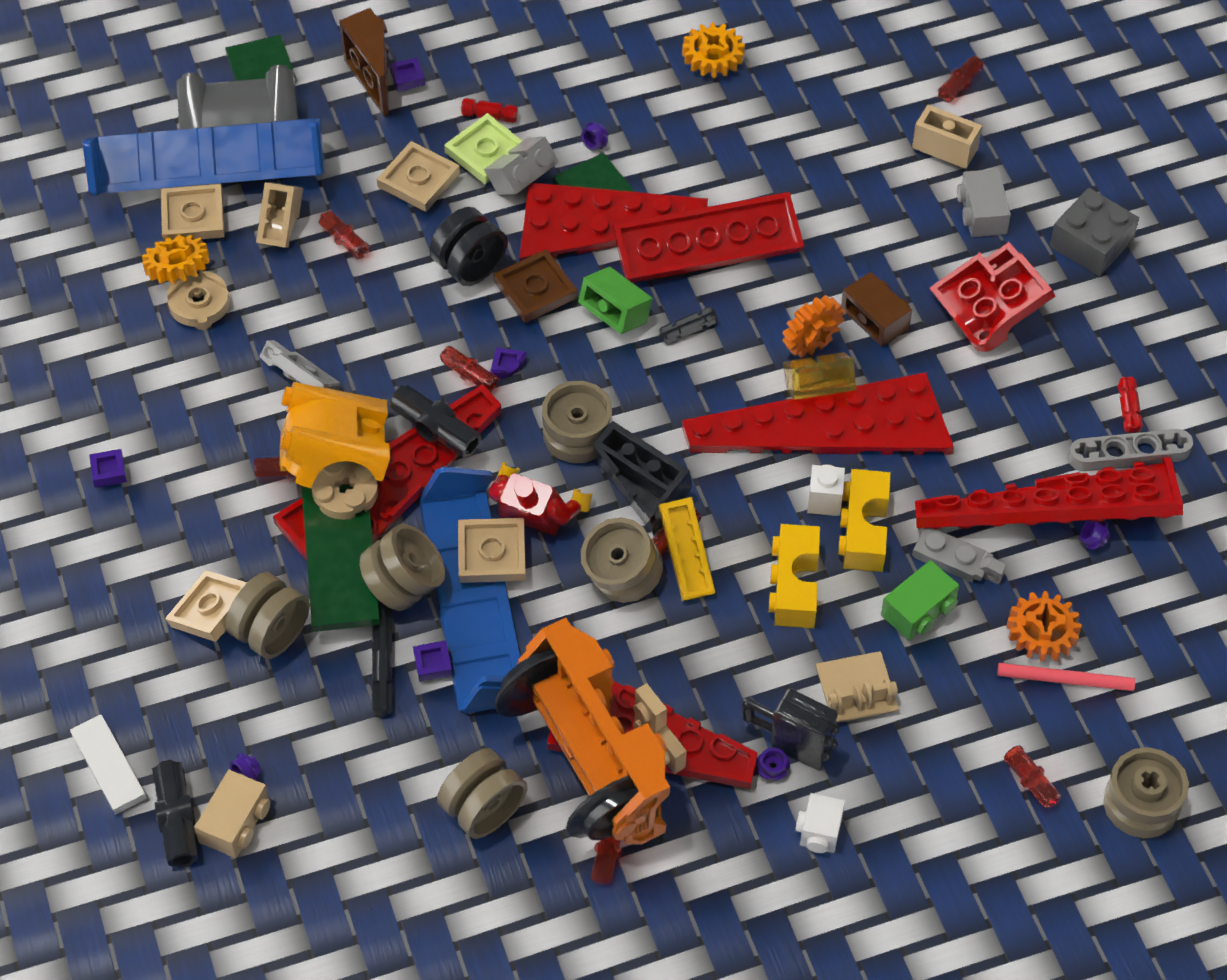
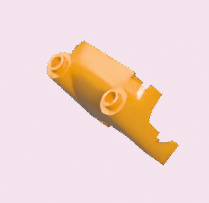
(331, 428)

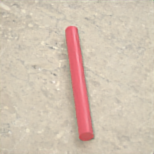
(1066, 677)

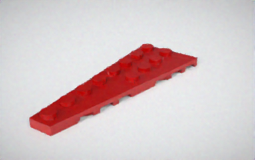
(875, 417)
(408, 471)
(1063, 499)

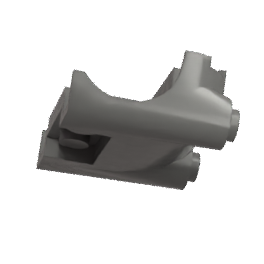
(237, 101)

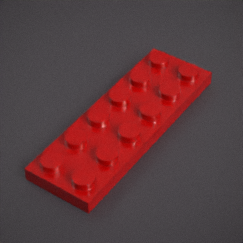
(708, 237)

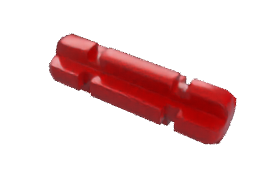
(495, 110)
(1130, 405)

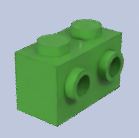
(615, 300)
(920, 600)

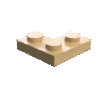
(651, 710)

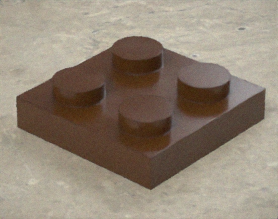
(535, 286)

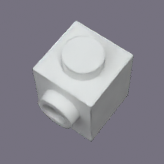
(826, 490)
(820, 823)

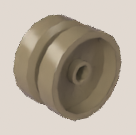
(574, 419)
(621, 560)
(402, 567)
(267, 615)
(1146, 792)
(482, 793)

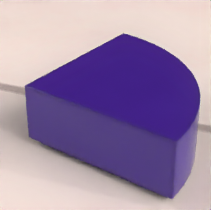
(507, 362)

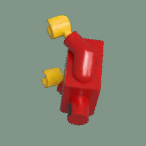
(535, 501)

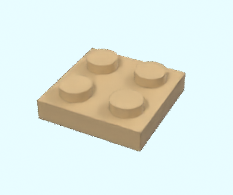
(418, 176)
(192, 211)
(491, 550)
(205, 606)

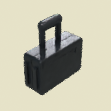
(799, 726)

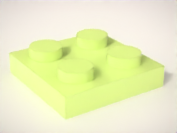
(481, 146)

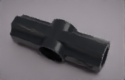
(435, 421)
(175, 814)

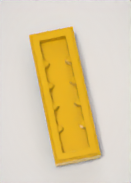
(686, 549)

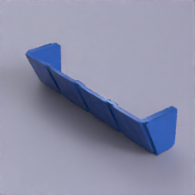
(204, 156)
(472, 614)

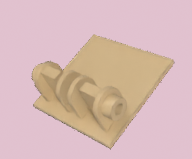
(858, 686)

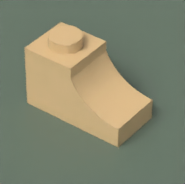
(278, 213)

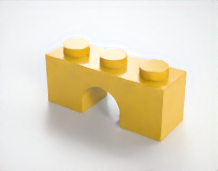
(864, 543)
(794, 599)

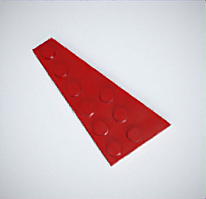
(583, 218)
(708, 754)

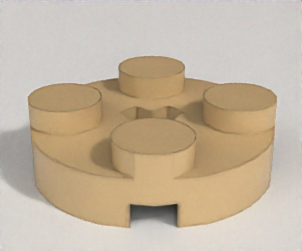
(201, 313)
(344, 505)

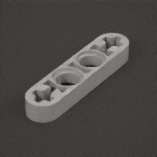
(1129, 445)

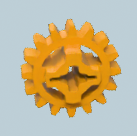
(713, 50)
(175, 259)

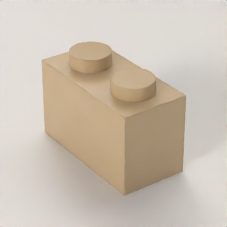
(946, 136)
(232, 814)

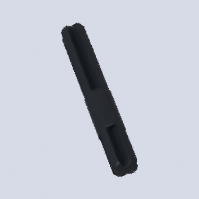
(382, 663)

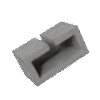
(513, 172)
(984, 203)

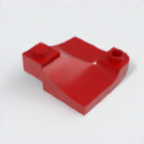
(992, 295)

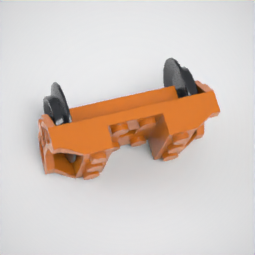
(624, 774)

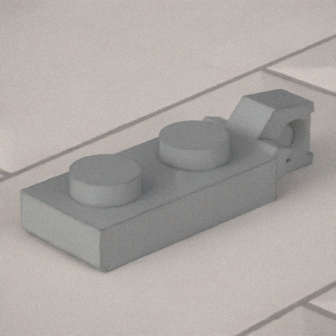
(296, 366)
(958, 557)

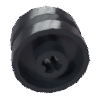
(468, 246)

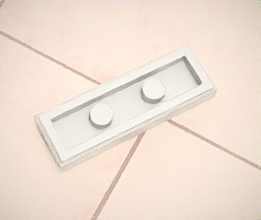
(108, 764)

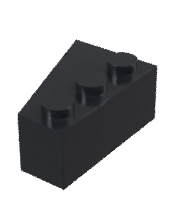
(641, 473)

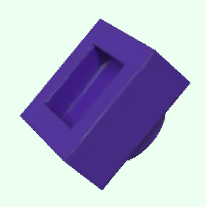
(407, 74)
(107, 468)
(432, 661)

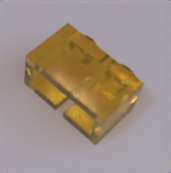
(830, 375)

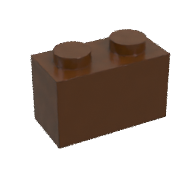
(876, 308)

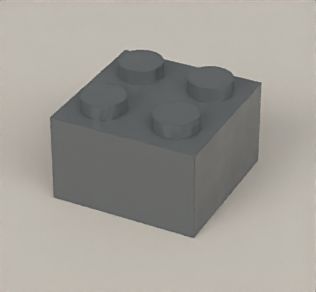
(1094, 231)

